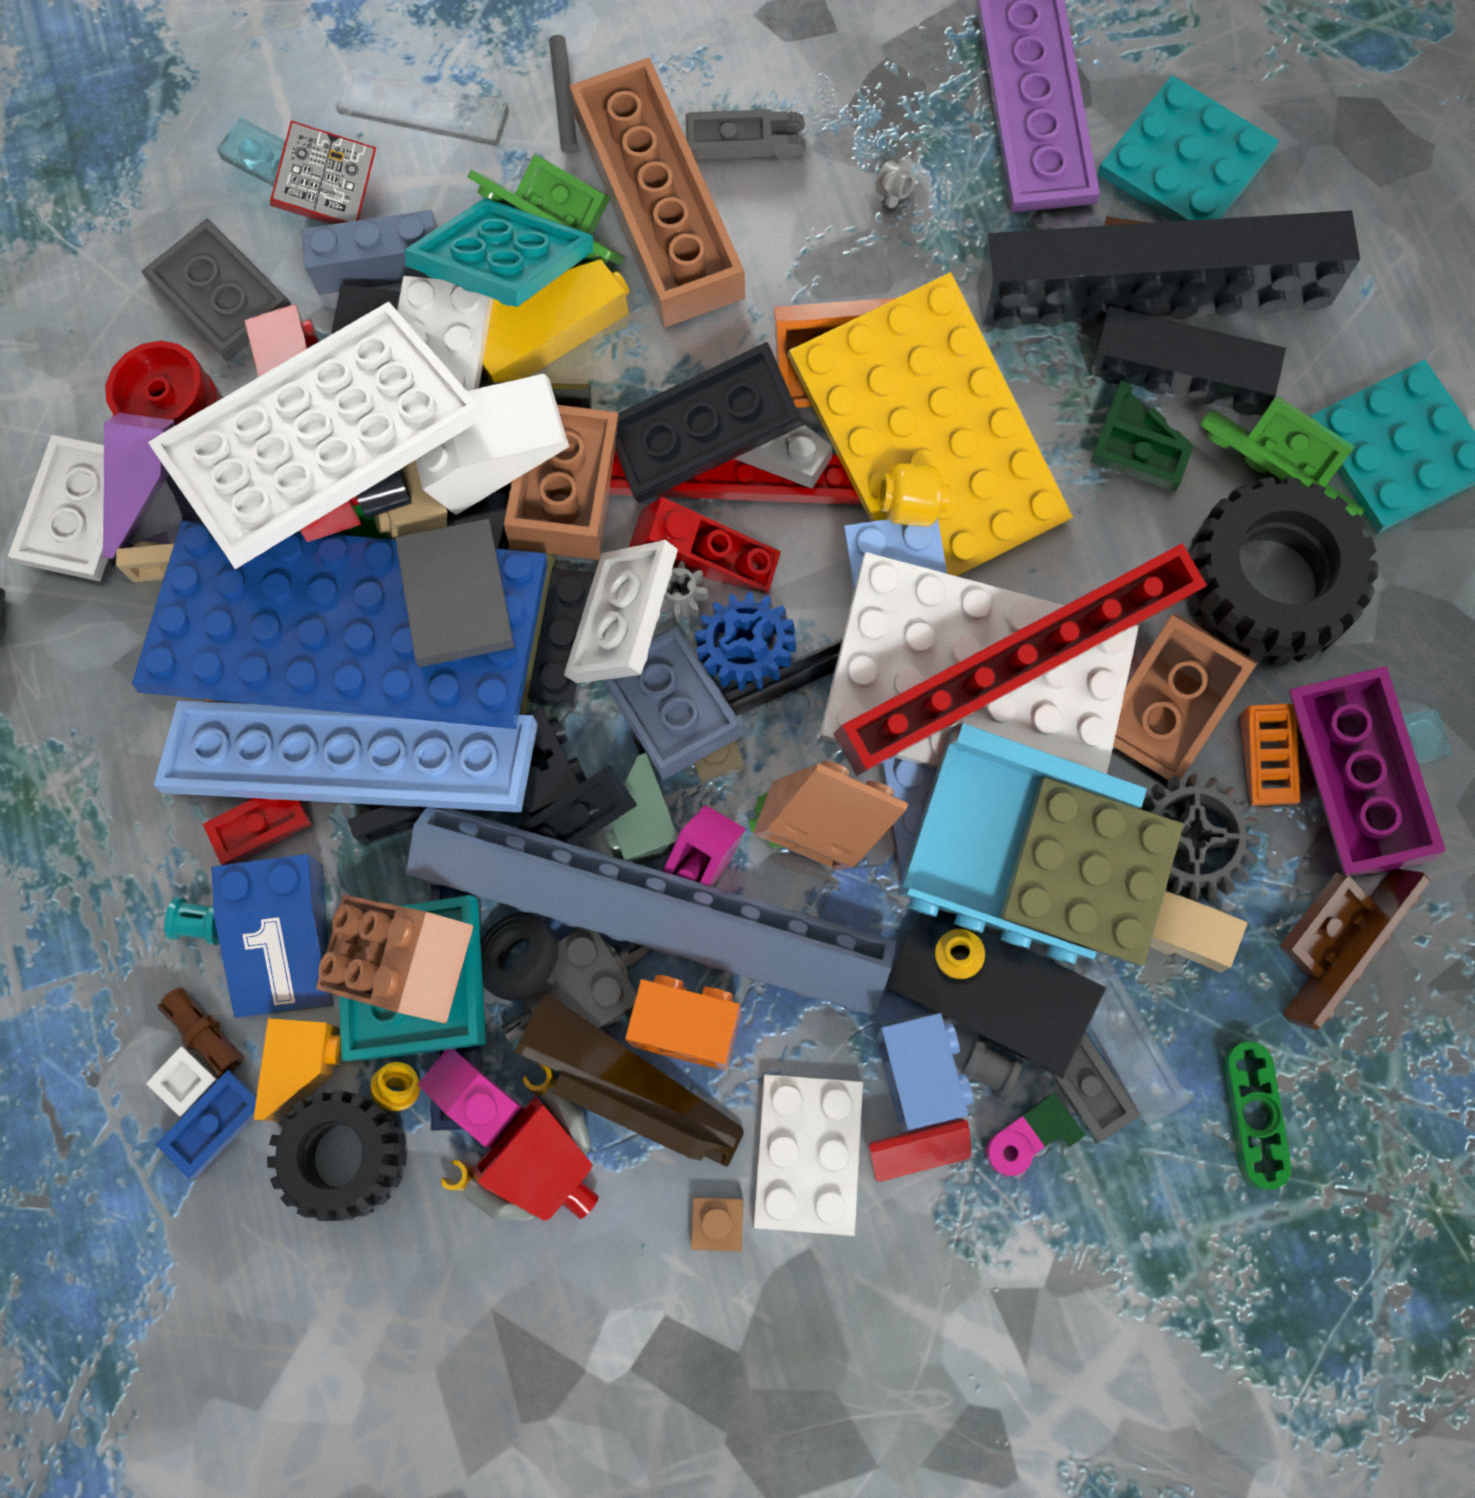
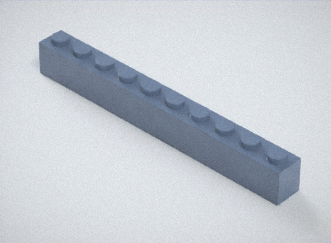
(651, 908)

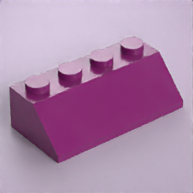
(1367, 773)

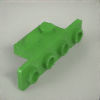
(556, 197)
(1287, 446)

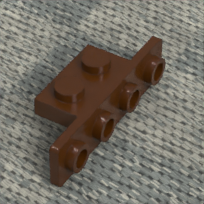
(1342, 937)

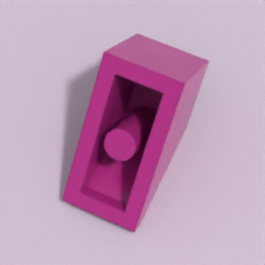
(704, 847)
(470, 1097)

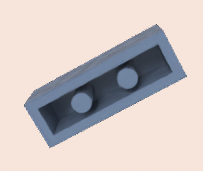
(363, 251)

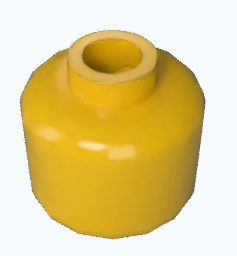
(913, 495)

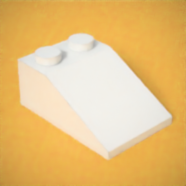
(514, 437)

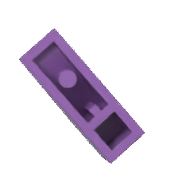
(130, 476)

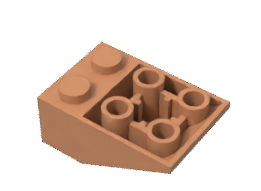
(828, 814)
(394, 958)

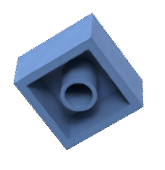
(923, 1072)

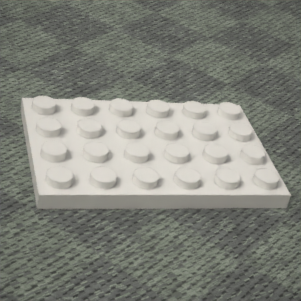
(314, 433)
(922, 621)

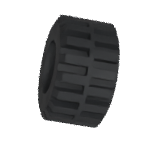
(297, 1150)

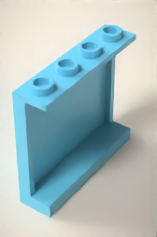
(977, 825)

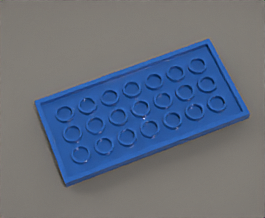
(325, 633)

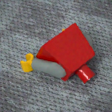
(533, 1163)

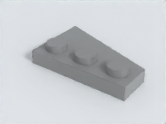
(794, 456)

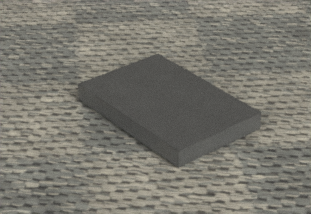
(214, 287)
(454, 593)

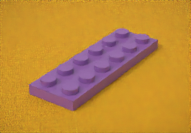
(1038, 104)

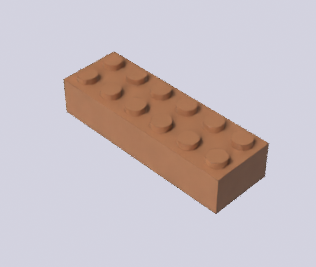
(658, 192)

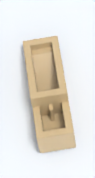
(1197, 932)

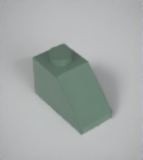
(646, 829)

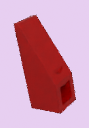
(707, 546)

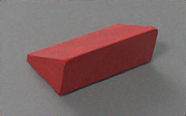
(920, 1150)

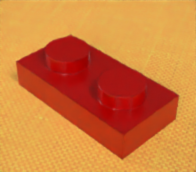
(254, 827)

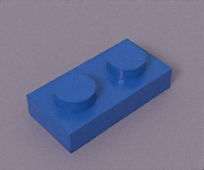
(209, 1125)

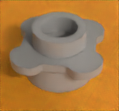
(895, 181)

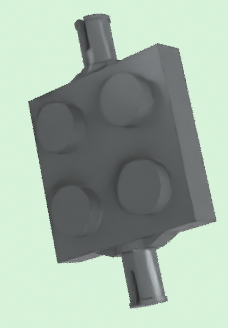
(587, 980)

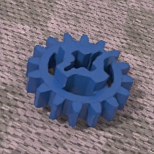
(744, 647)

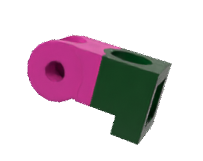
(1013, 1147)

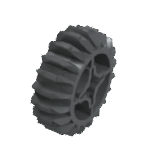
(1213, 838)

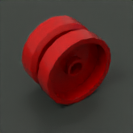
(160, 382)

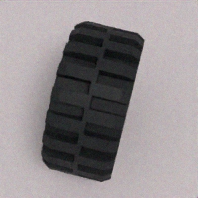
(1314, 528)

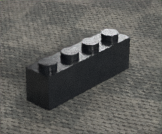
(1187, 361)

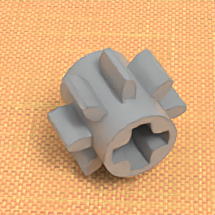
(679, 604)

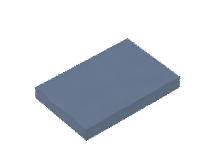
(674, 706)

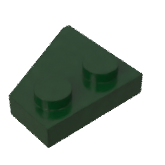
(1141, 442)

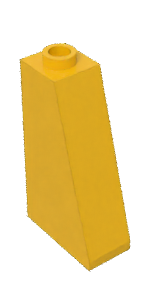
(552, 321)

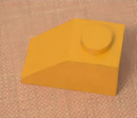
(294, 1064)

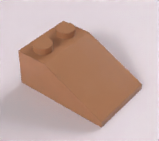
(566, 499)
(1179, 696)

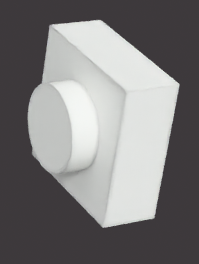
(182, 1080)

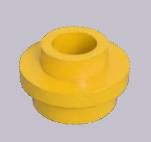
(960, 968)
(395, 1075)

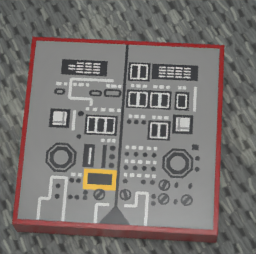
(322, 175)

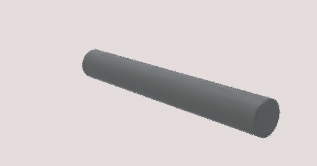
(564, 105)

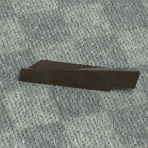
(623, 1086)

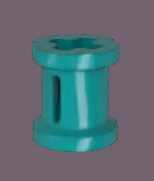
(190, 921)

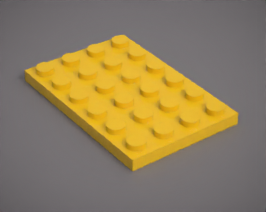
(927, 392)

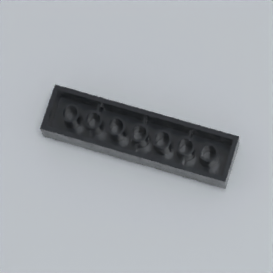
(1166, 268)

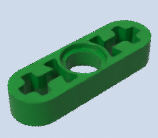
(1249, 1154)

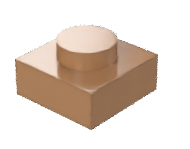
(717, 1224)

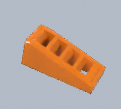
(1287, 753)

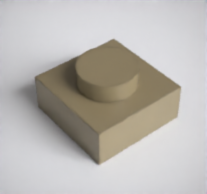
(720, 763)

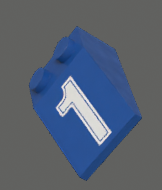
(272, 933)

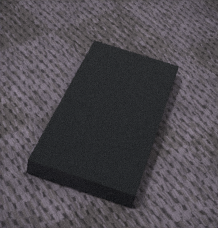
(704, 422)
(1011, 1002)

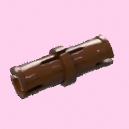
(200, 1031)

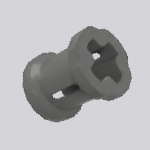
(992, 1068)

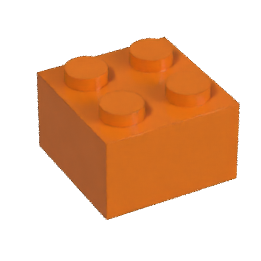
(684, 1023)

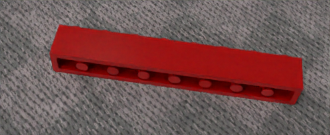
(1018, 659)

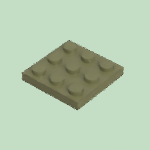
(1091, 871)

